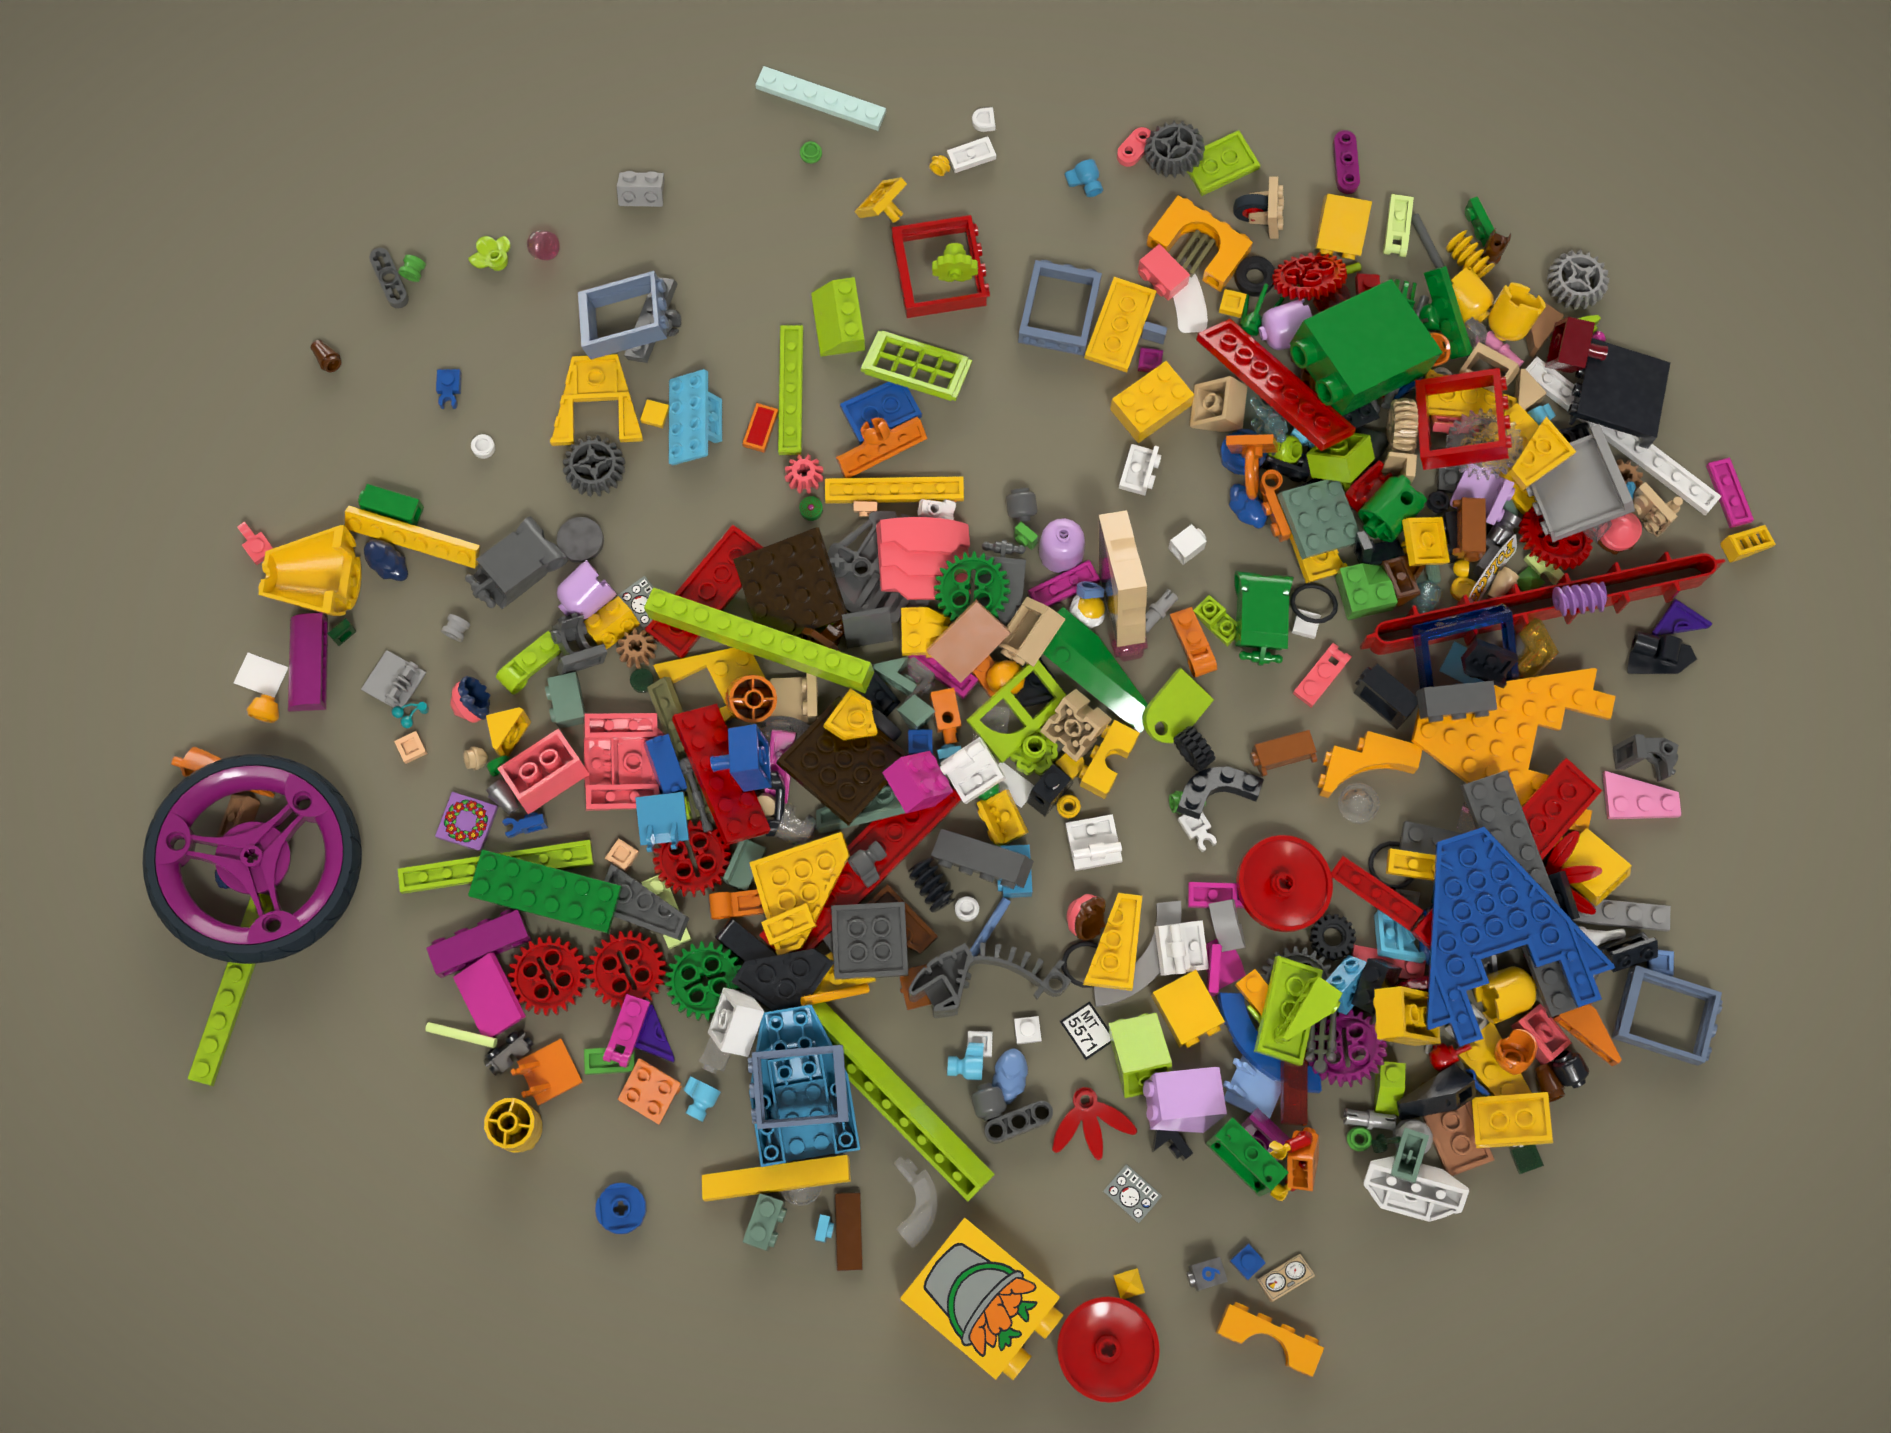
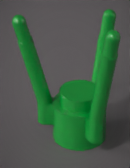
(1252, 322)

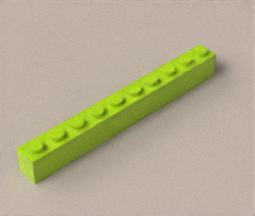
(759, 640)
(905, 1109)

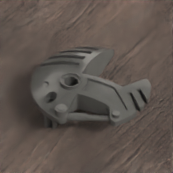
(864, 591)

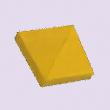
(1129, 1284)

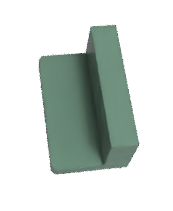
(739, 871)

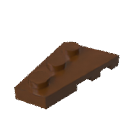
(918, 933)

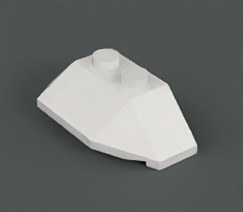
(1429, 1199)

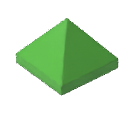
(1529, 580)

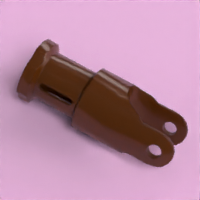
(1495, 247)

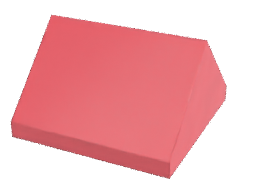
(1547, 1033)

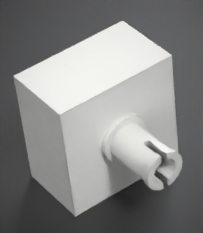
(735, 1022)

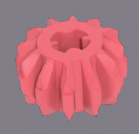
(812, 470)

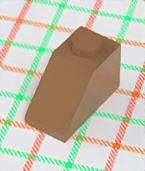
(1542, 329)

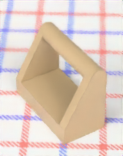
(1493, 358)

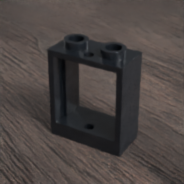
(1386, 695)

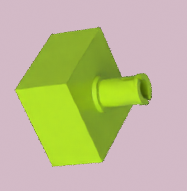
(1343, 460)

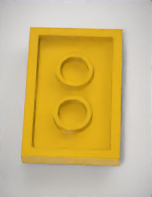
(1512, 1120)

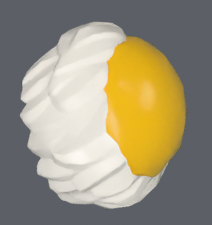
(1088, 611)

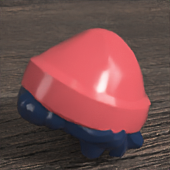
(470, 699)

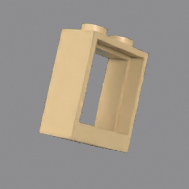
(1030, 632)

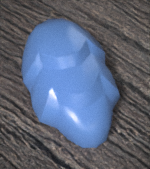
(1010, 1074)

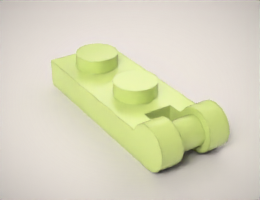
(1398, 224)

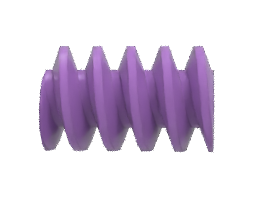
(1580, 597)

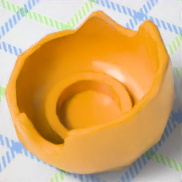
(1001, 673)

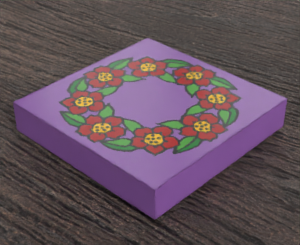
(466, 821)

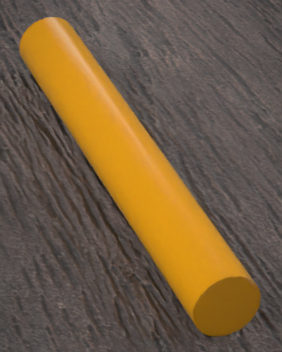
(835, 994)

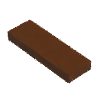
(848, 1231)

